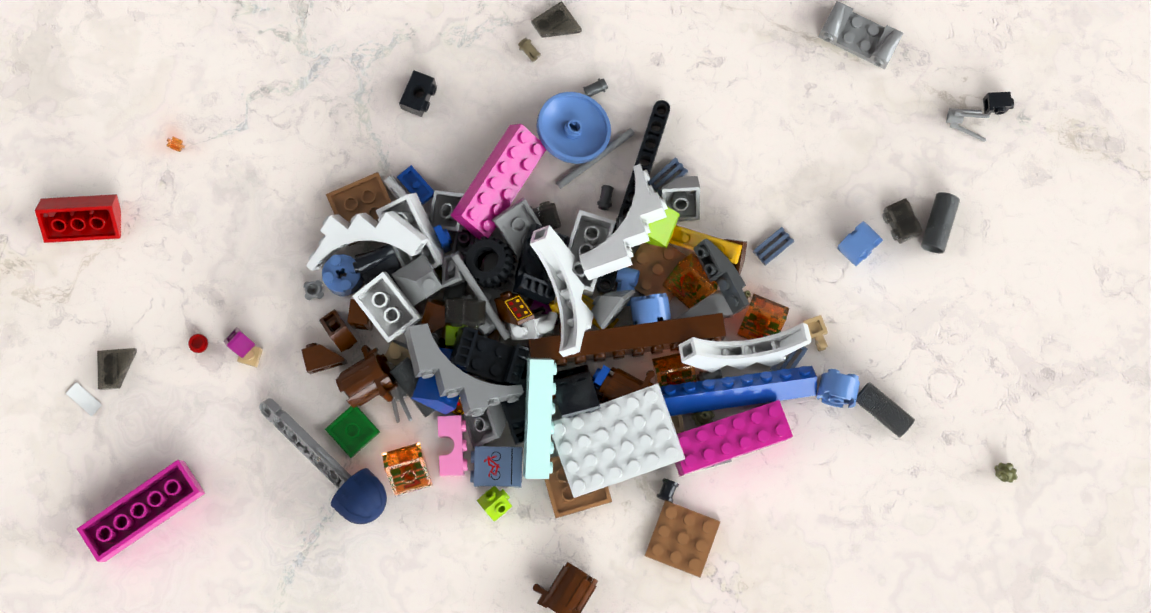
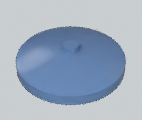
(573, 127)

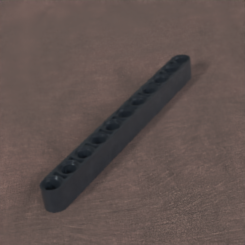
(644, 153)

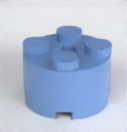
(859, 243)
(331, 275)
(650, 308)
(838, 388)

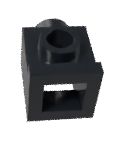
(998, 103)

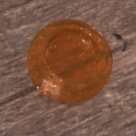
(175, 144)

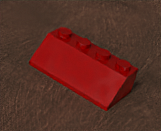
(79, 218)

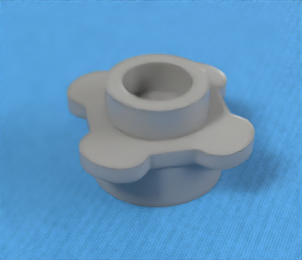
(313, 285)

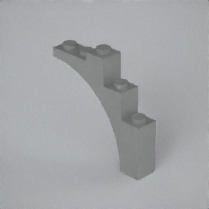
(450, 380)

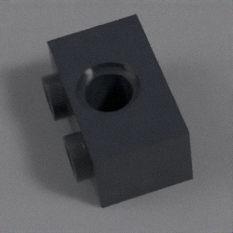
(418, 83)

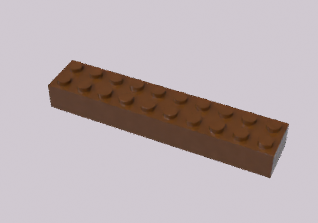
(632, 339)

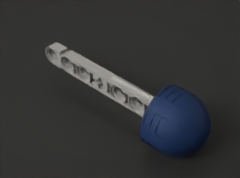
(359, 496)

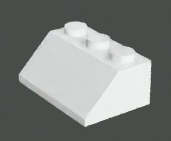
(387, 306)

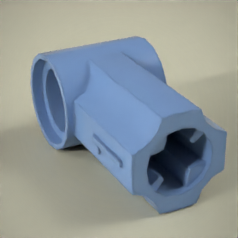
(627, 279)

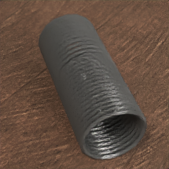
(942, 220)
(405, 376)
(884, 410)

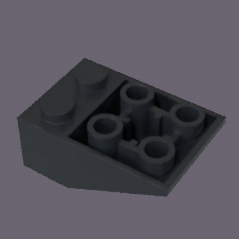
(575, 391)

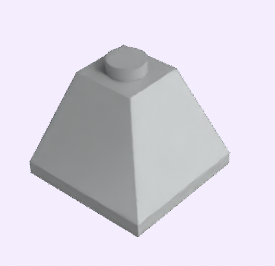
(683, 197)
(441, 209)
(418, 280)
(610, 306)
(487, 426)

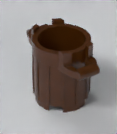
(367, 379)
(621, 384)
(568, 591)

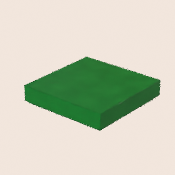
(352, 431)

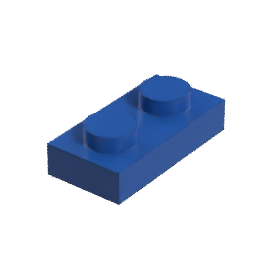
(416, 184)
(443, 238)
(600, 375)

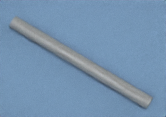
(584, 166)
(480, 295)

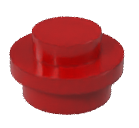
(198, 343)

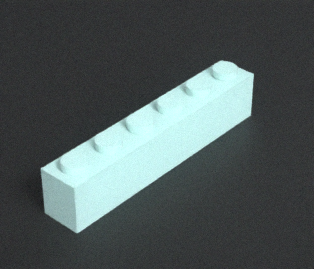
(538, 418)

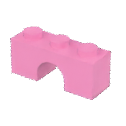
(453, 463)

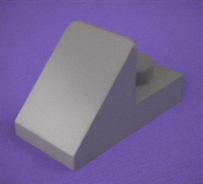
(450, 273)

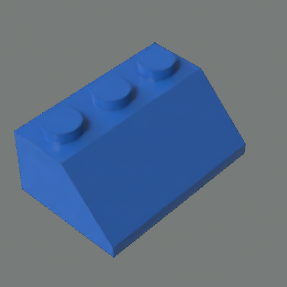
(428, 393)

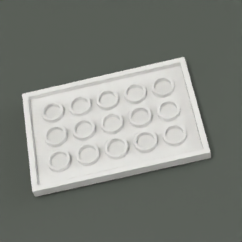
(617, 441)

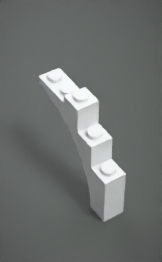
(390, 230)
(616, 250)
(568, 288)
(741, 354)

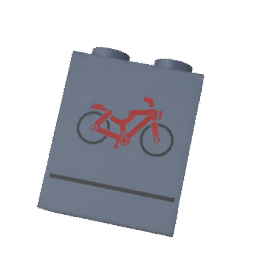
(497, 466)

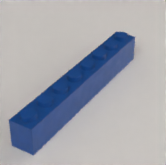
(740, 390)

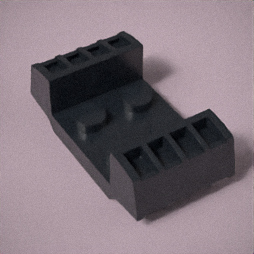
(531, 275)
(488, 357)

